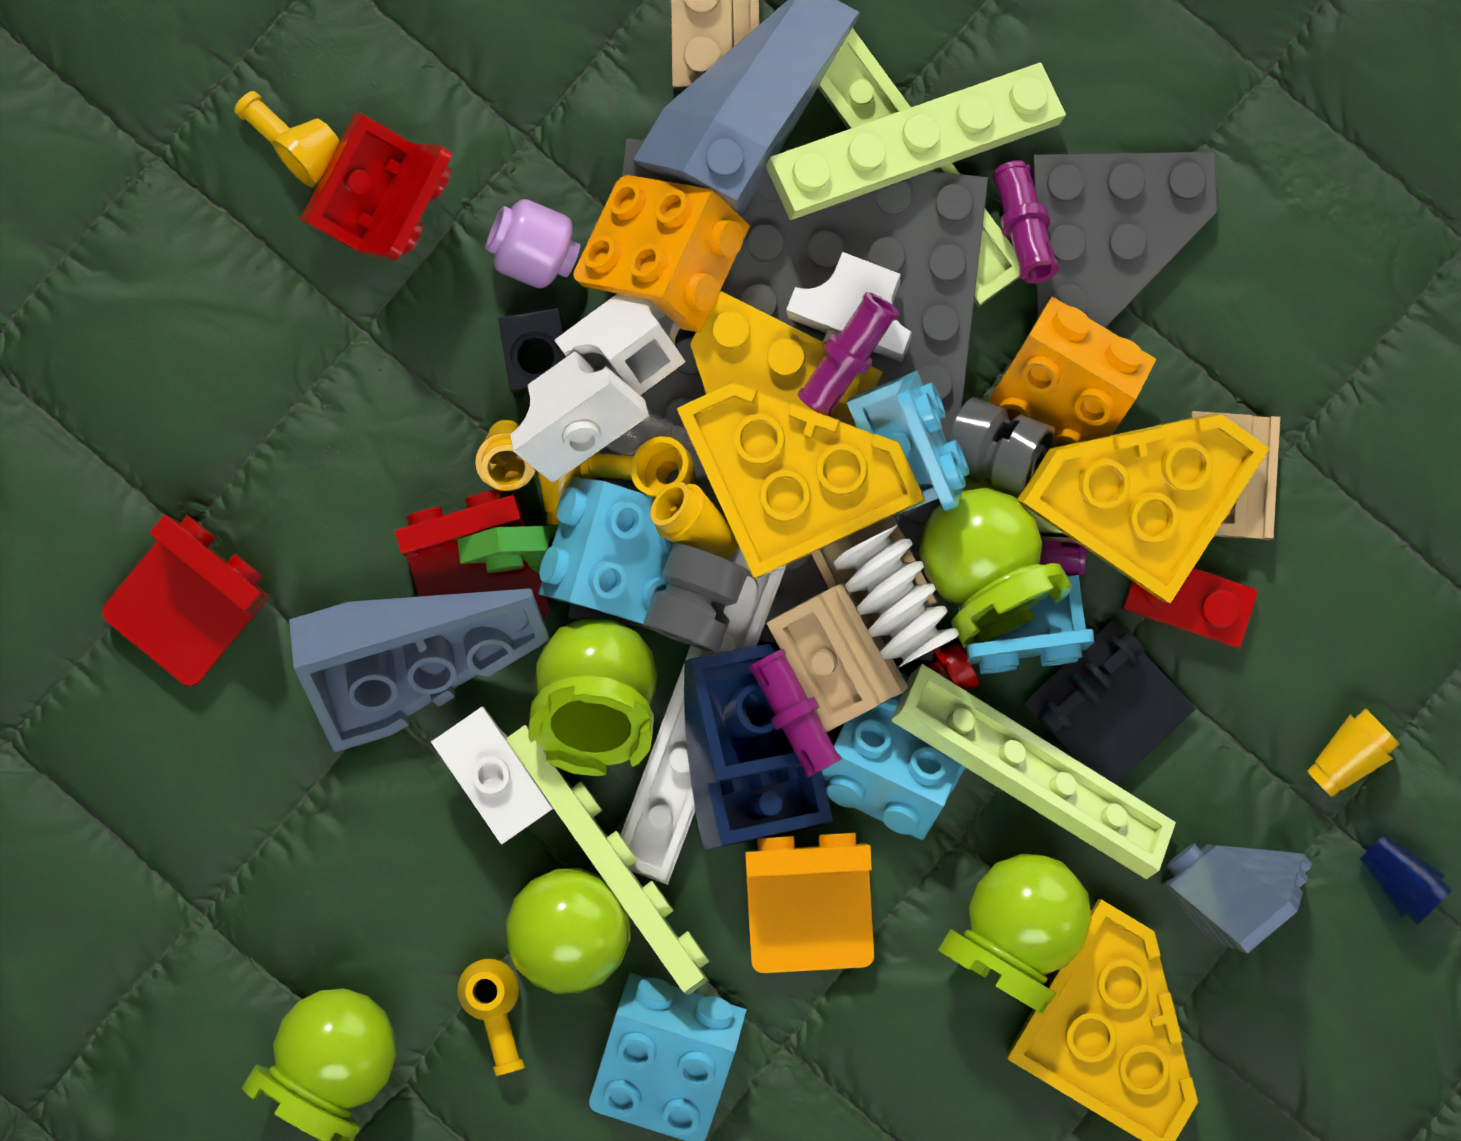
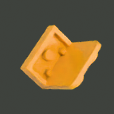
(663, 247)
(1073, 376)
(809, 904)

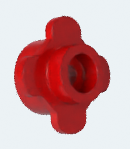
(953, 666)

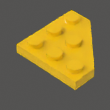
(764, 355)
(793, 474)
(1147, 495)
(1113, 1032)

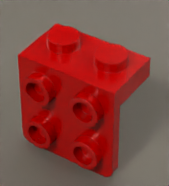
(377, 190)
(433, 550)
(185, 600)

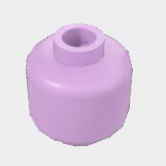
(532, 243)

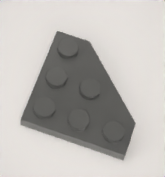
(1118, 222)

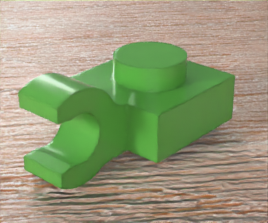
(507, 547)

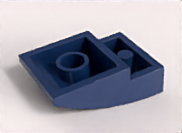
(739, 764)

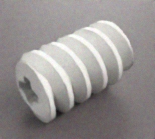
(895, 597)

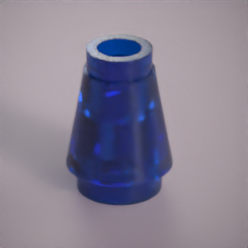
(1405, 879)

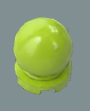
(988, 564)
(594, 697)
(1024, 923)
(567, 931)
(328, 1059)

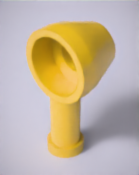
(302, 148)
(646, 468)
(495, 1012)

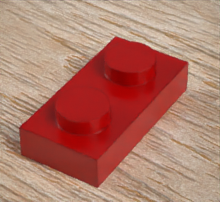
(1202, 606)

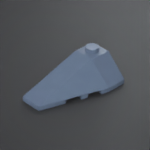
(747, 102)
(390, 657)
(1237, 891)

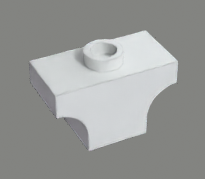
(834, 302)
(628, 339)
(574, 416)
(492, 775)

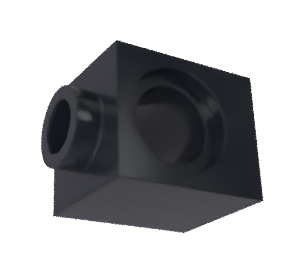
(522, 332)

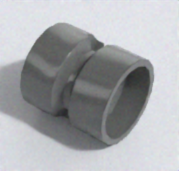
(1000, 447)
(695, 597)

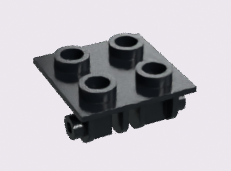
(1110, 704)

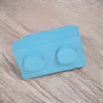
(912, 416)
(605, 550)
(1054, 635)
(889, 772)
(666, 1058)

